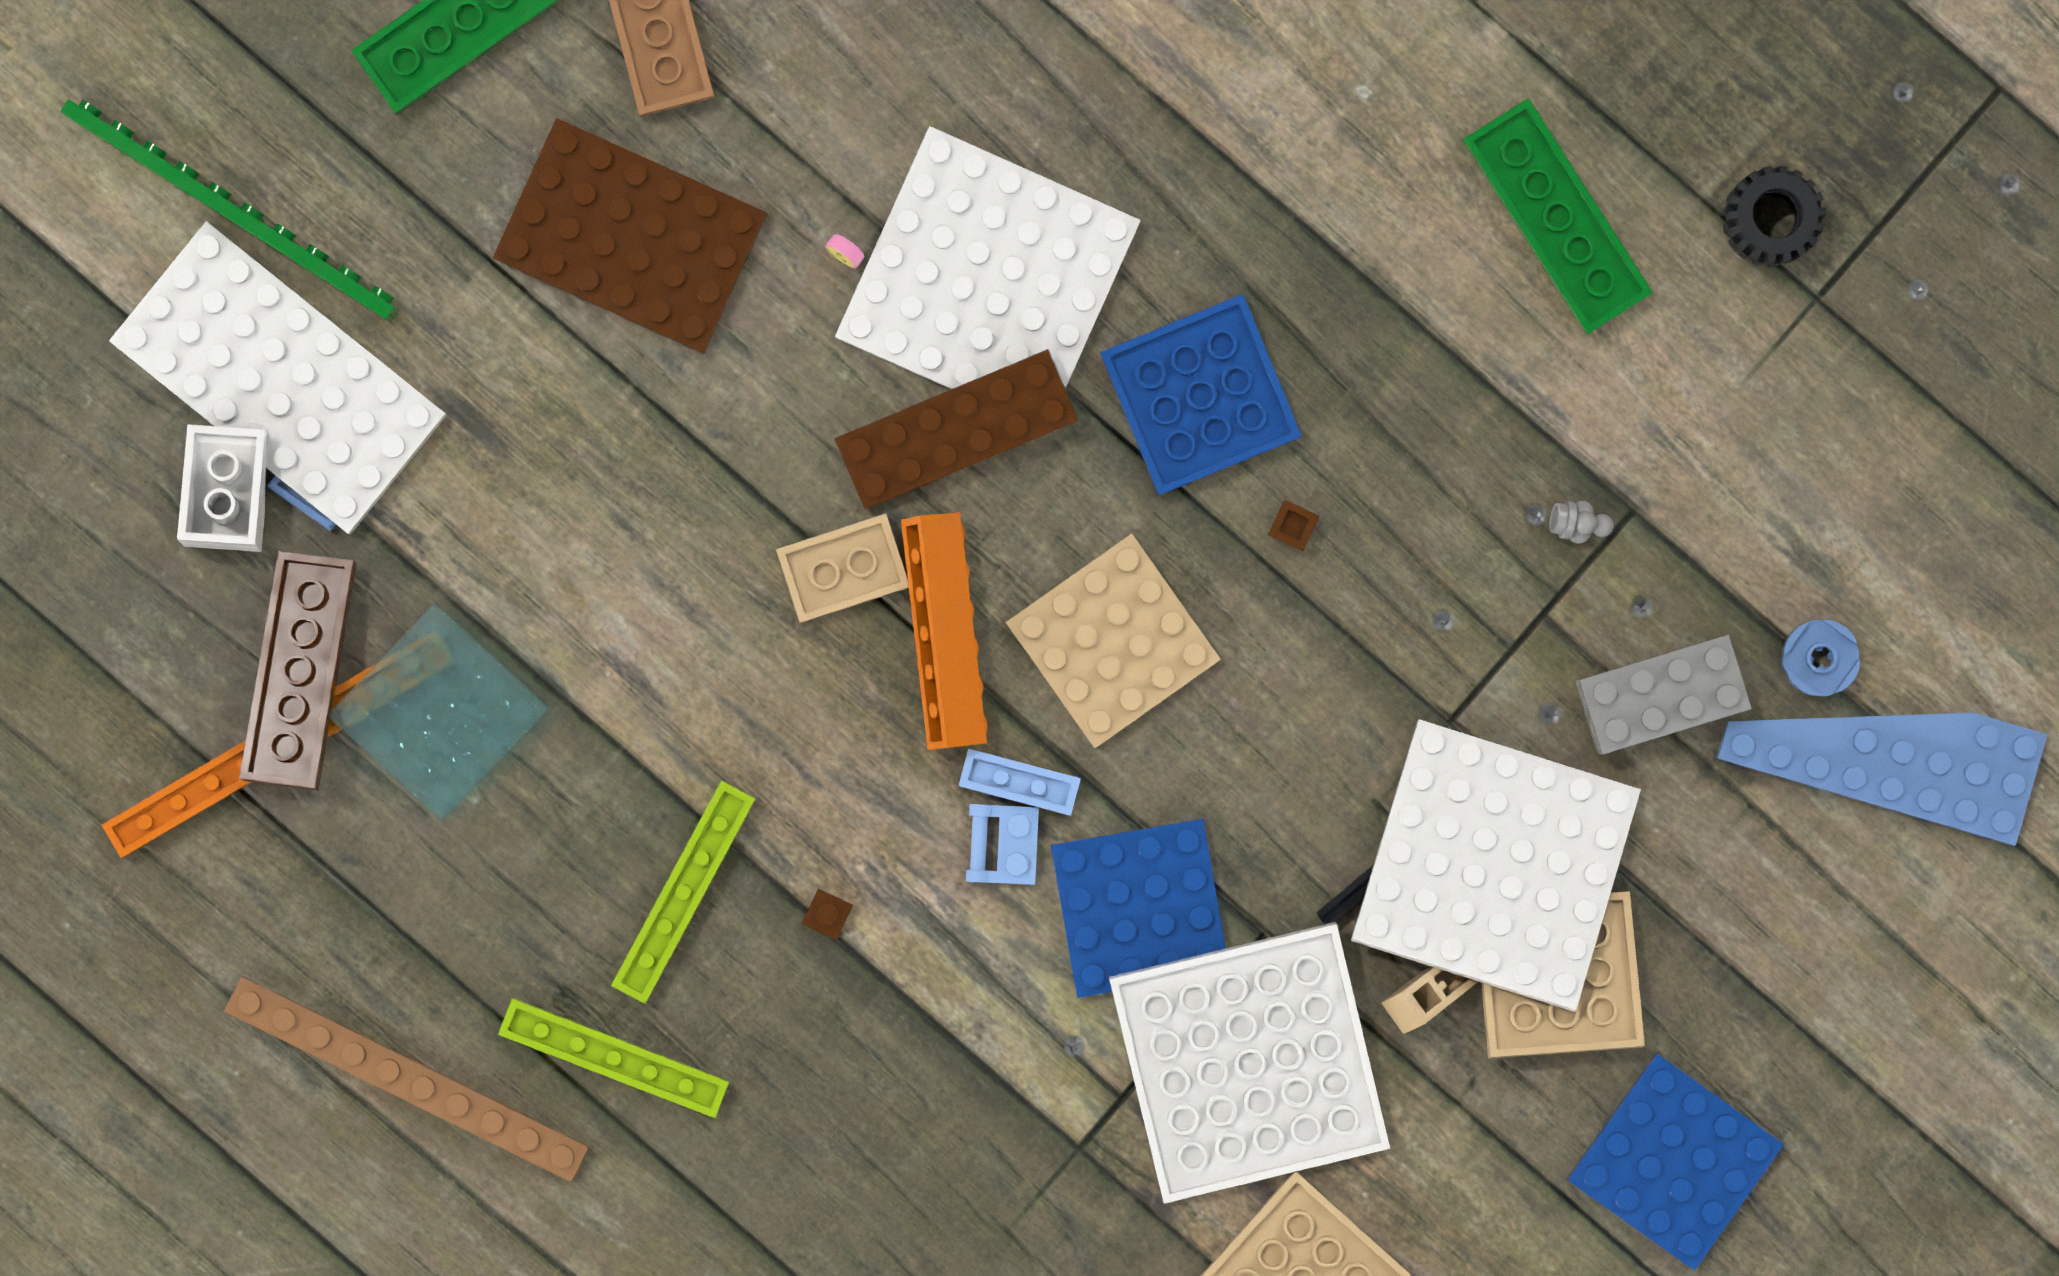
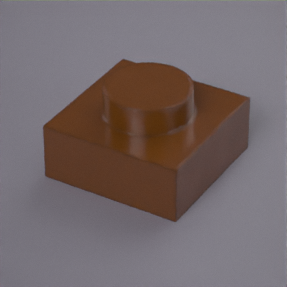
(1293, 525)
(827, 914)

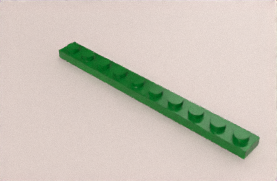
(217, 199)

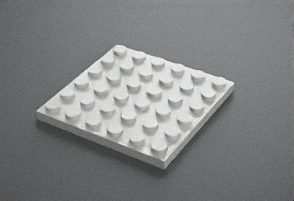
(984, 268)
(1496, 865)
(1249, 1062)

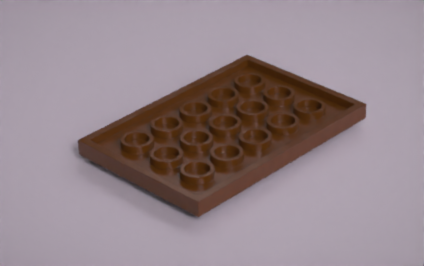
(630, 235)

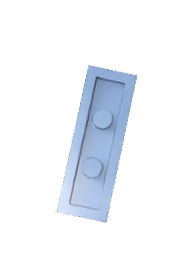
(1019, 782)

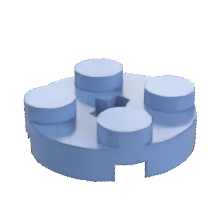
(1842, 653)

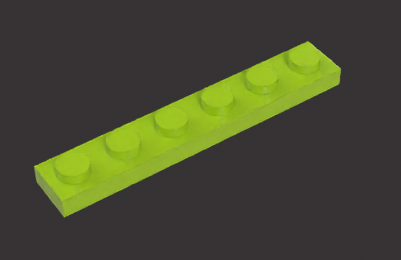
(683, 892)
(613, 1057)

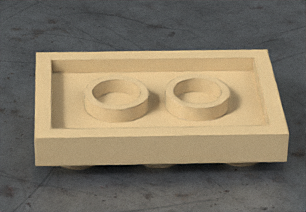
(843, 568)

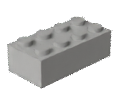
(1663, 695)

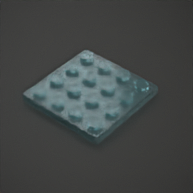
(438, 711)

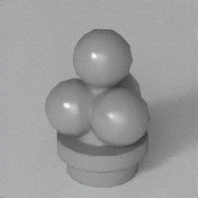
(1578, 521)

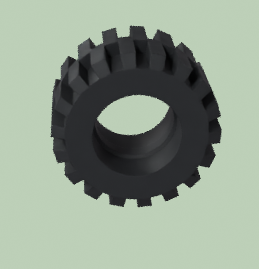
(1797, 193)

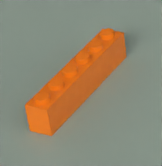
(944, 631)

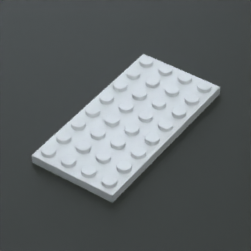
(269, 361)

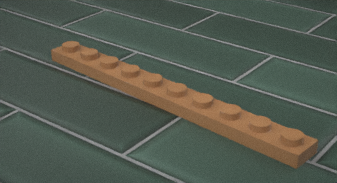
(406, 1078)

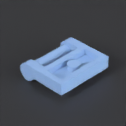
(1015, 844)

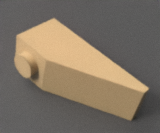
(1425, 997)

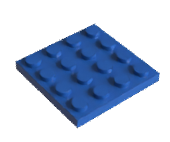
(1200, 394)
(1136, 901)
(1675, 1161)

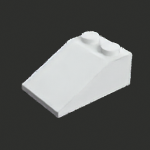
(223, 488)

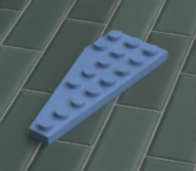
(1929, 766)

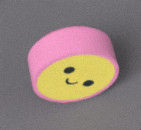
(845, 251)

